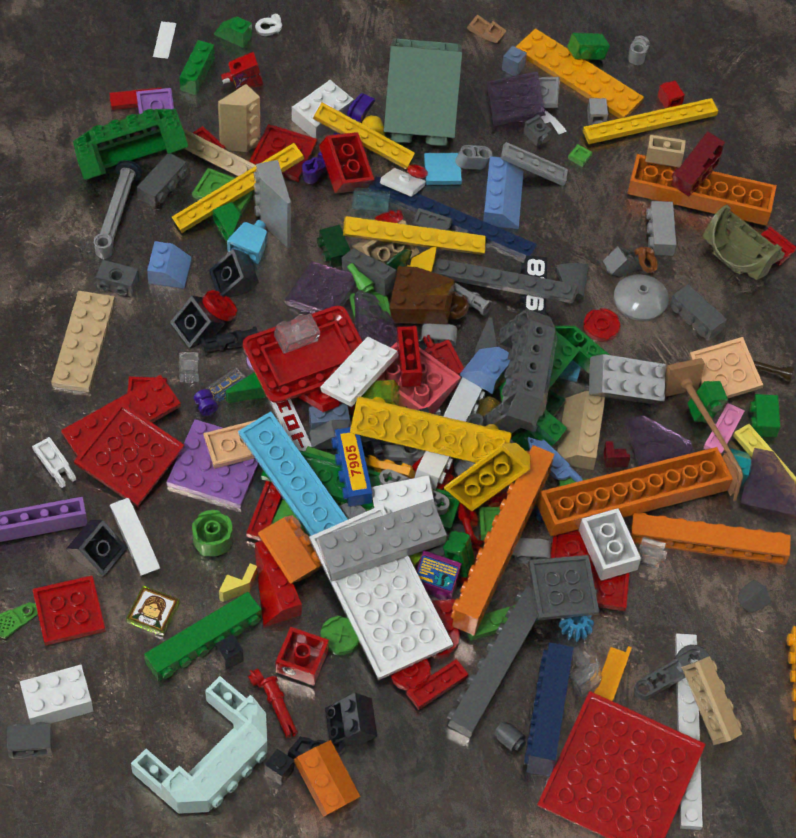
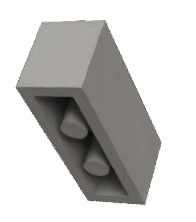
(661, 228)

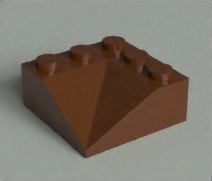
(421, 296)

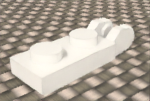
(53, 460)

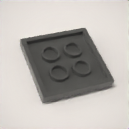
(563, 587)

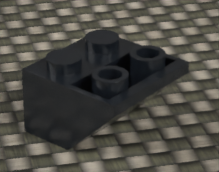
(351, 720)

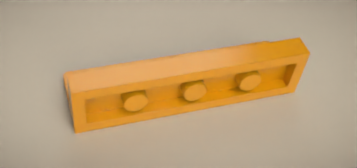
(612, 672)

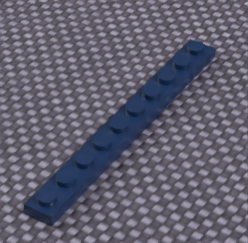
(461, 222)

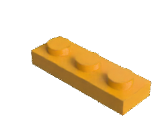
(379, 466)

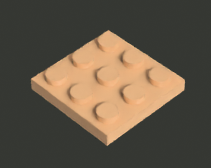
(731, 365)

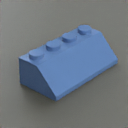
(503, 194)

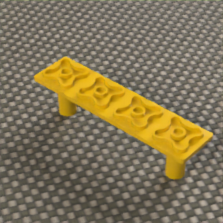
(425, 430)

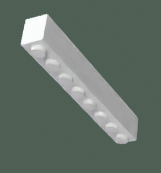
(460, 407)

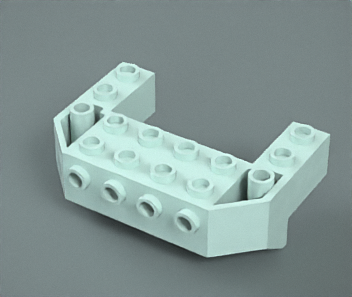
(222, 766)

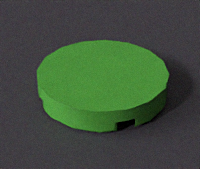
(340, 635)

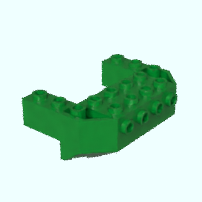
(128, 140)
(571, 345)

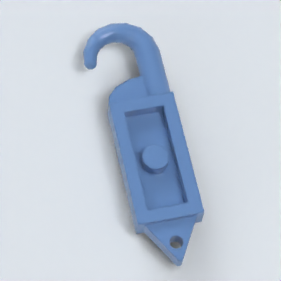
(560, 467)

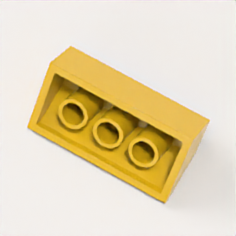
(489, 475)

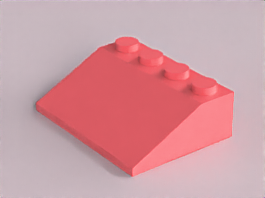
(435, 386)

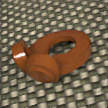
(644, 252)

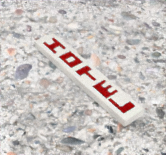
(291, 423)

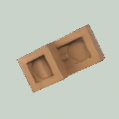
(482, 28)

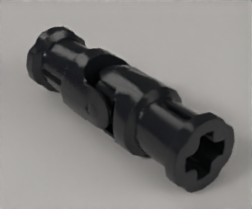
(226, 340)

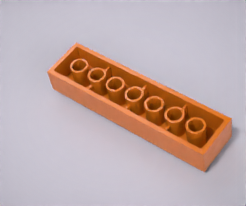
(746, 197)

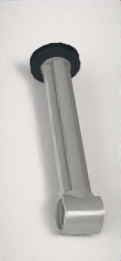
(127, 172)

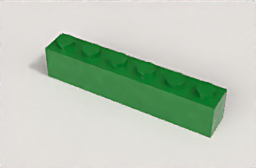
(201, 636)

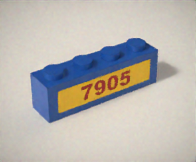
(353, 467)

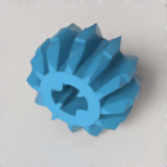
(581, 630)

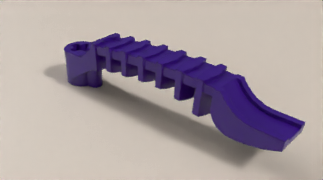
(315, 167)

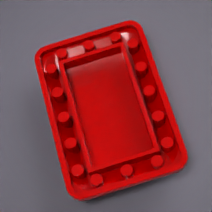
(307, 367)

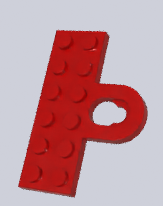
(149, 400)

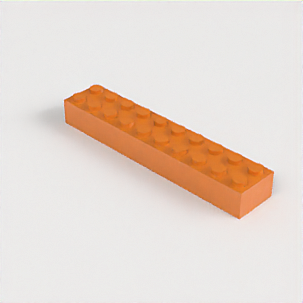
(635, 489)
(501, 542)

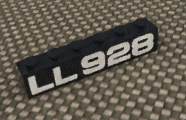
(536, 267)

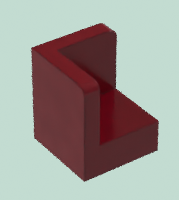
(615, 457)

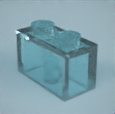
(371, 199)

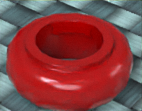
(417, 171)

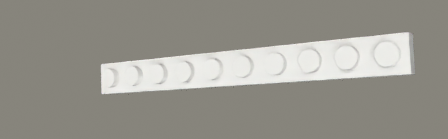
(688, 724)

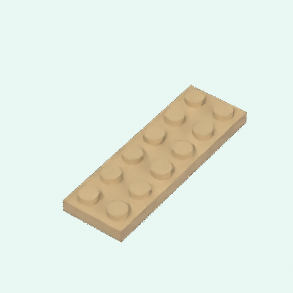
(83, 341)

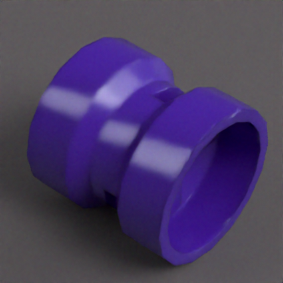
(205, 400)

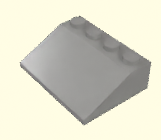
(273, 200)

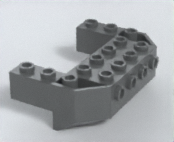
(529, 371)

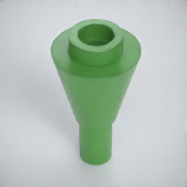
(363, 282)

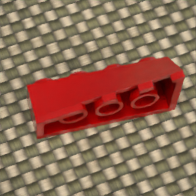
(277, 595)

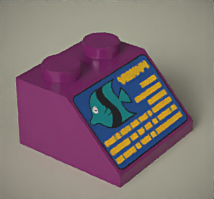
(439, 575)

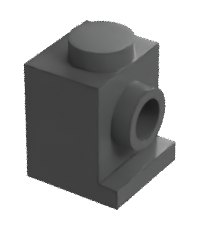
(537, 130)

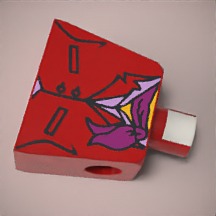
(243, 71)

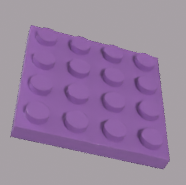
(195, 472)

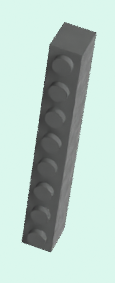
(495, 665)

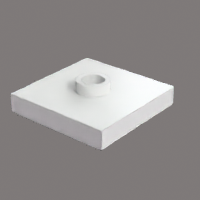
(402, 182)

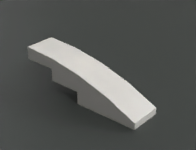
(134, 536)

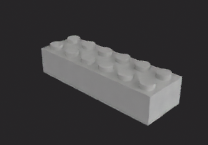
(381, 540)

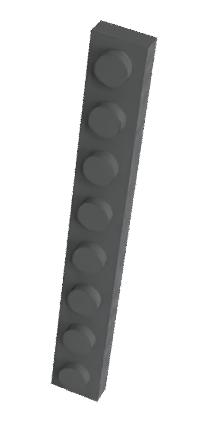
(507, 281)

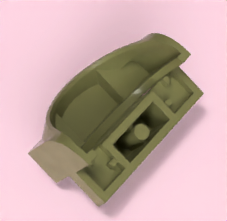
(744, 248)

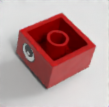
(302, 655)

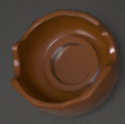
(459, 306)

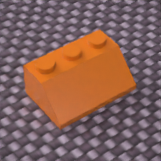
(291, 548)
(326, 778)

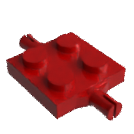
(445, 354)

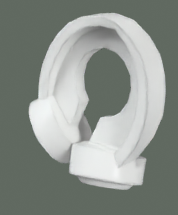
(275, 20)

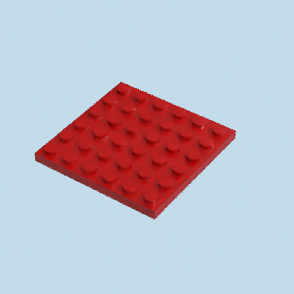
(620, 772)

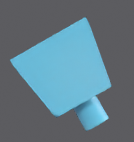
(250, 240)

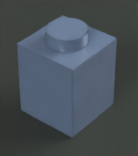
(514, 61)

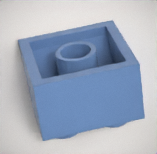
(168, 265)
(487, 368)

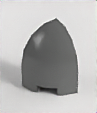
(754, 596)

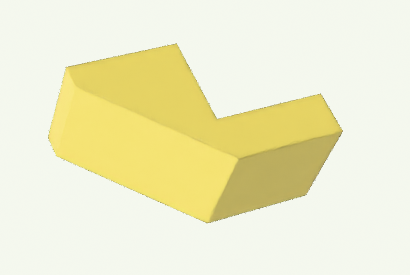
(234, 587)

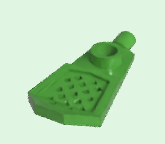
(18, 617)

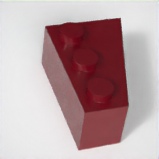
(698, 164)

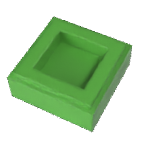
(580, 155)

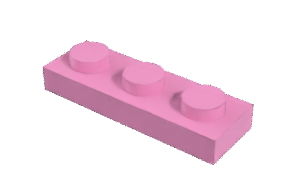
(726, 425)

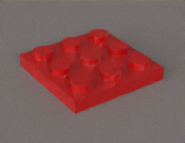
(276, 139)
(68, 610)

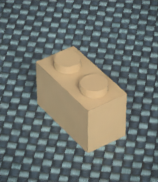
(665, 150)

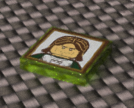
(153, 610)

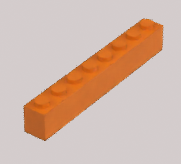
(712, 538)

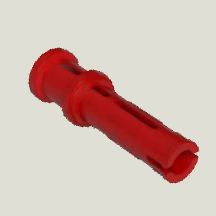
(275, 698)

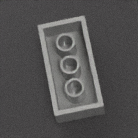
(627, 379)

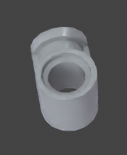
(638, 50)

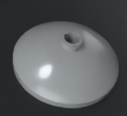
(641, 304)

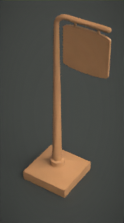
(684, 378)

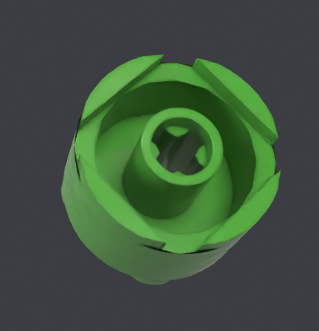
(212, 533)

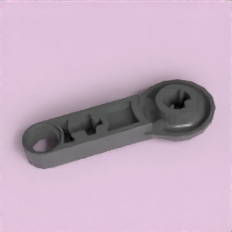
(670, 672)

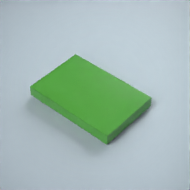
(212, 181)

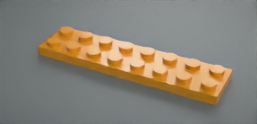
(579, 74)

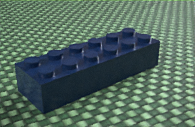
(548, 709)

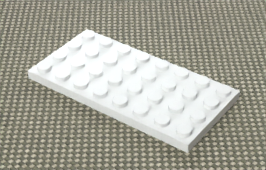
(388, 609)

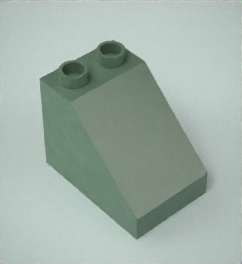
(422, 90)

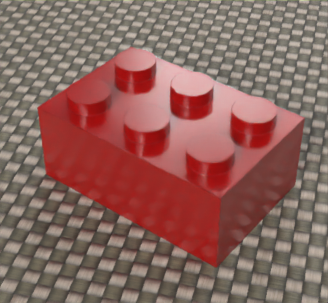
(346, 162)

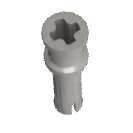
(474, 299)

